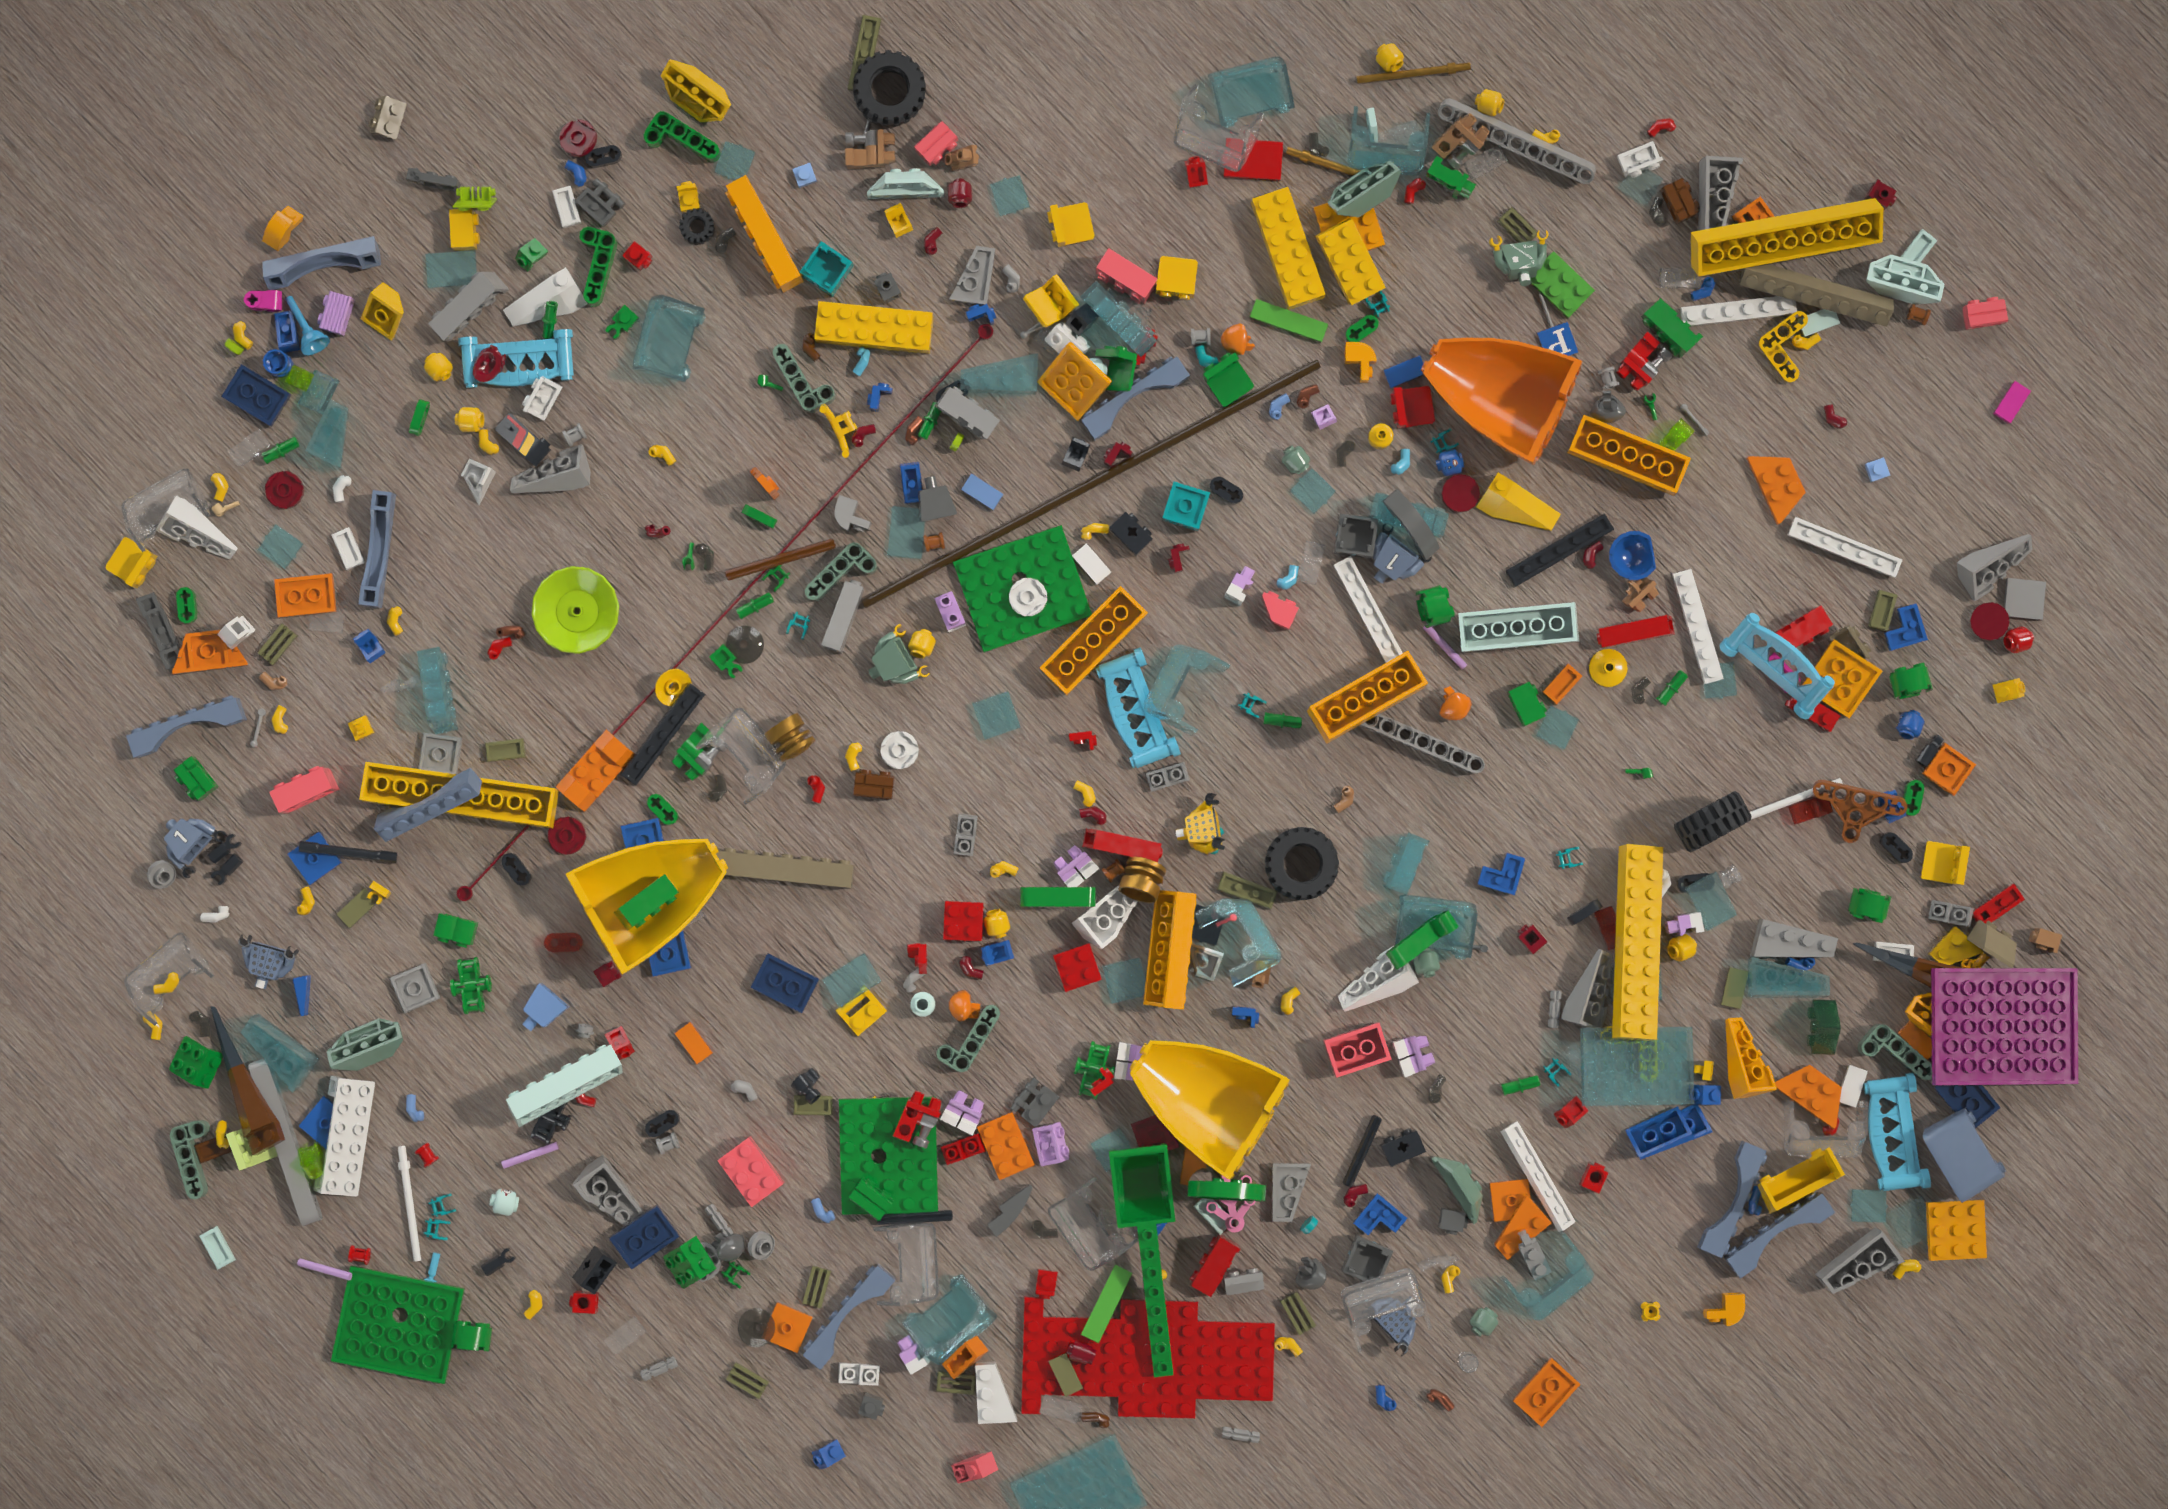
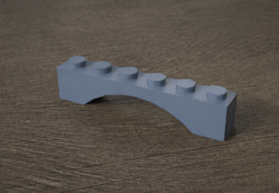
(285, 270)
(1167, 376)
(380, 536)
(149, 740)
(454, 793)
(1716, 1237)
(1745, 1257)
(875, 1285)

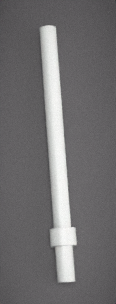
(1788, 801)
(404, 1166)

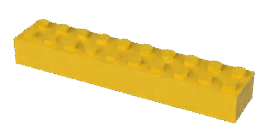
(1786, 237)
(496, 800)
(1637, 942)

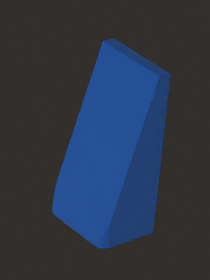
(286, 332)
(1404, 372)
(911, 481)
(302, 992)

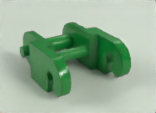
(781, 581)
(731, 1278)

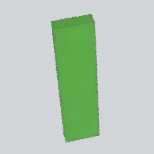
(1288, 320)
(1106, 1304)

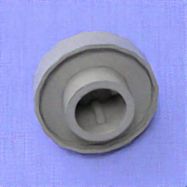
(161, 874)
(761, 1245)

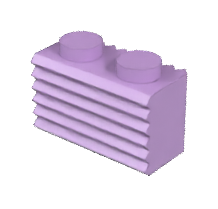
(336, 313)

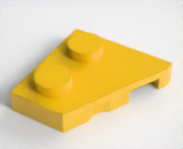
(1954, 948)

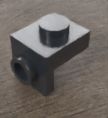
(1076, 454)

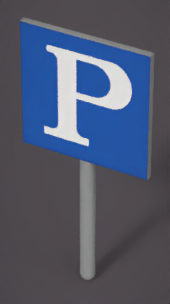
(1558, 337)

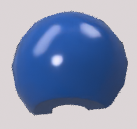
(1632, 555)

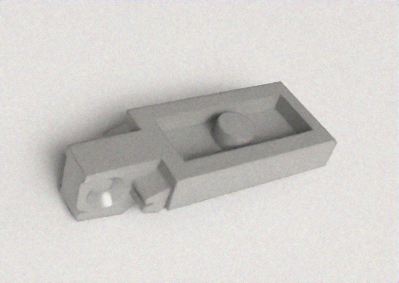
(1533, 1256)

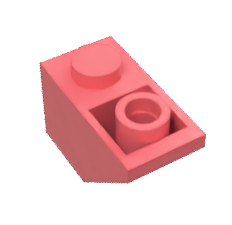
(1279, 611)
(974, 1467)

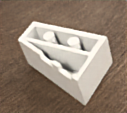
(992, 1397)

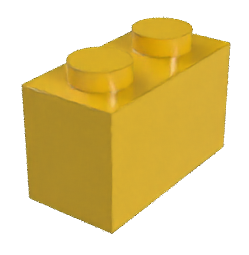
(463, 230)

